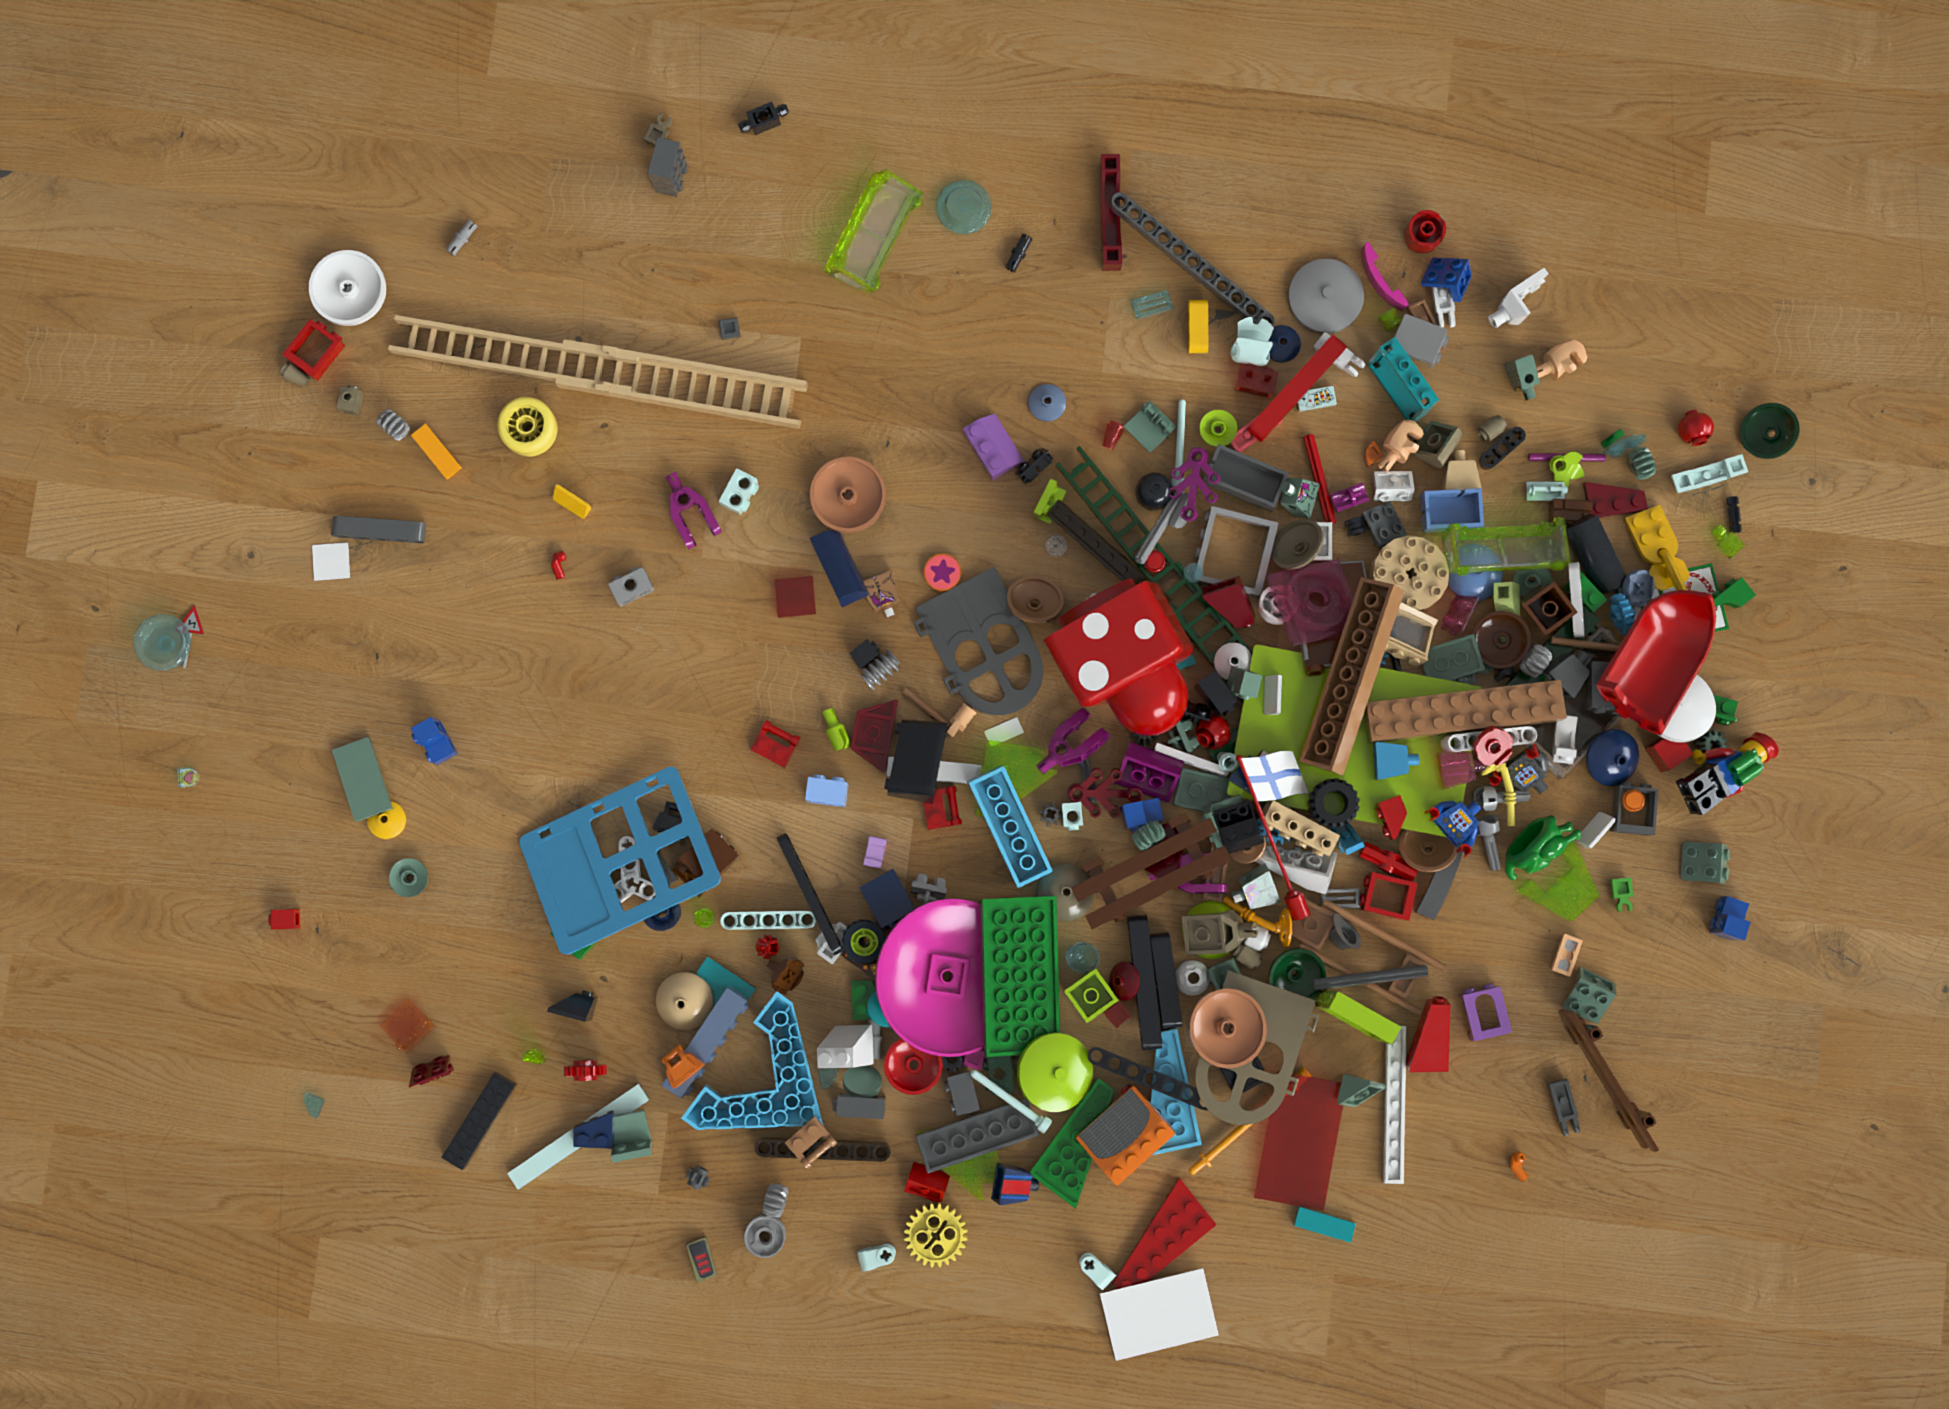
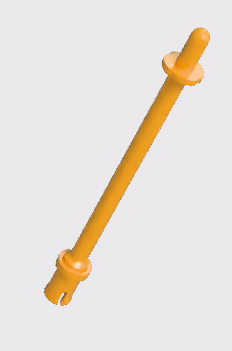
(1205, 1159)

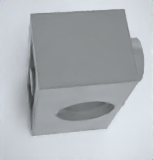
(622, 594)

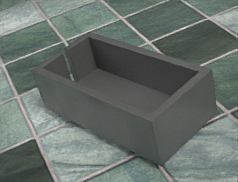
(1246, 478)

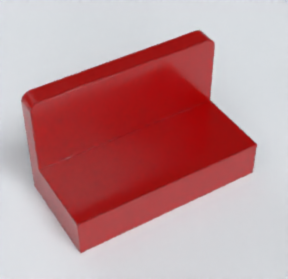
(927, 1185)

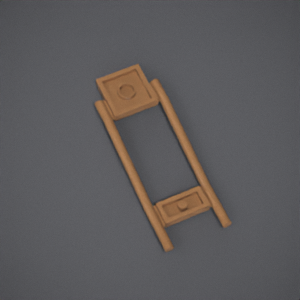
(1316, 928)

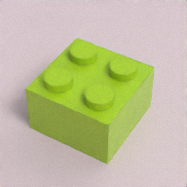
(1090, 995)

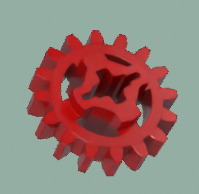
(585, 1070)

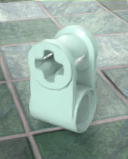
(872, 1256)
(1098, 1272)

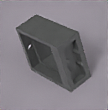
(1651, 810)
(858, 1107)

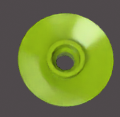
(1220, 419)

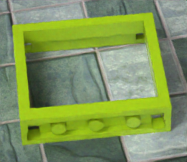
(1358, 1016)

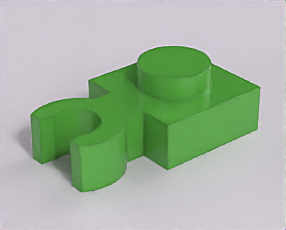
(1622, 889)

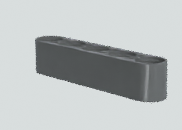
(378, 529)

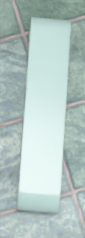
(759, 920)

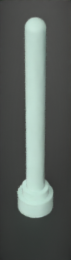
(1180, 440)
(1041, 1122)

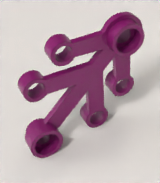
(1194, 481)

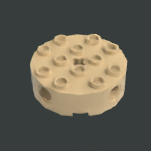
(1422, 560)

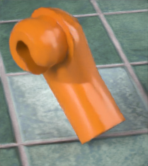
(1516, 1166)

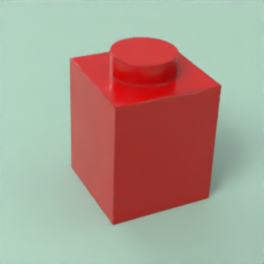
(284, 919)

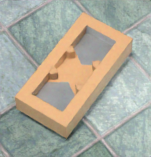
(1566, 955)

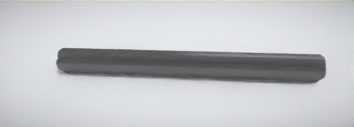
(1370, 977)

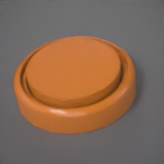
(1632, 800)

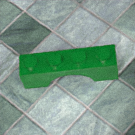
(1734, 594)

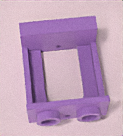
(1469, 997)

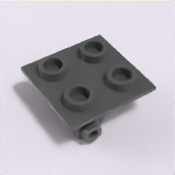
(1383, 524)

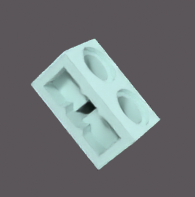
(734, 490)

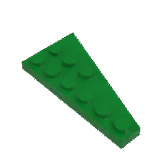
(1065, 1161)

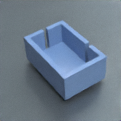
(1445, 508)

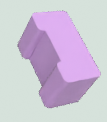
(875, 852)

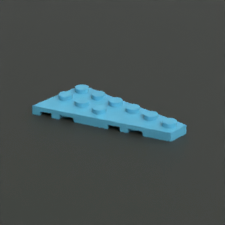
(1179, 1114)

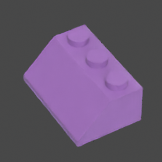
(992, 446)

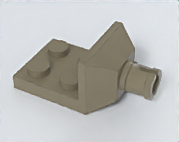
(1215, 932)

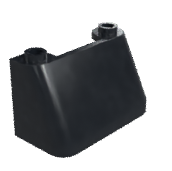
(916, 760)

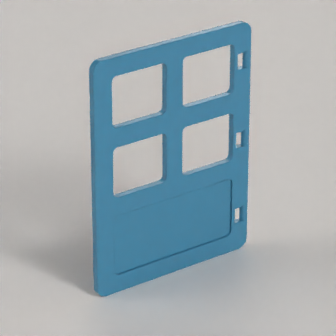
(576, 878)

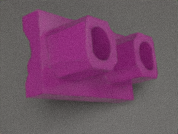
(1349, 497)

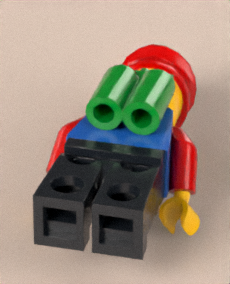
(1725, 772)

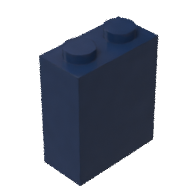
(887, 899)

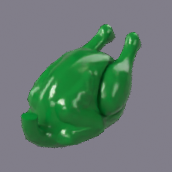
(1538, 845)

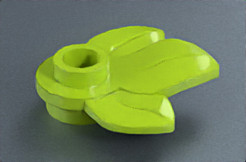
(1569, 467)

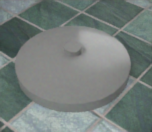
(1325, 296)

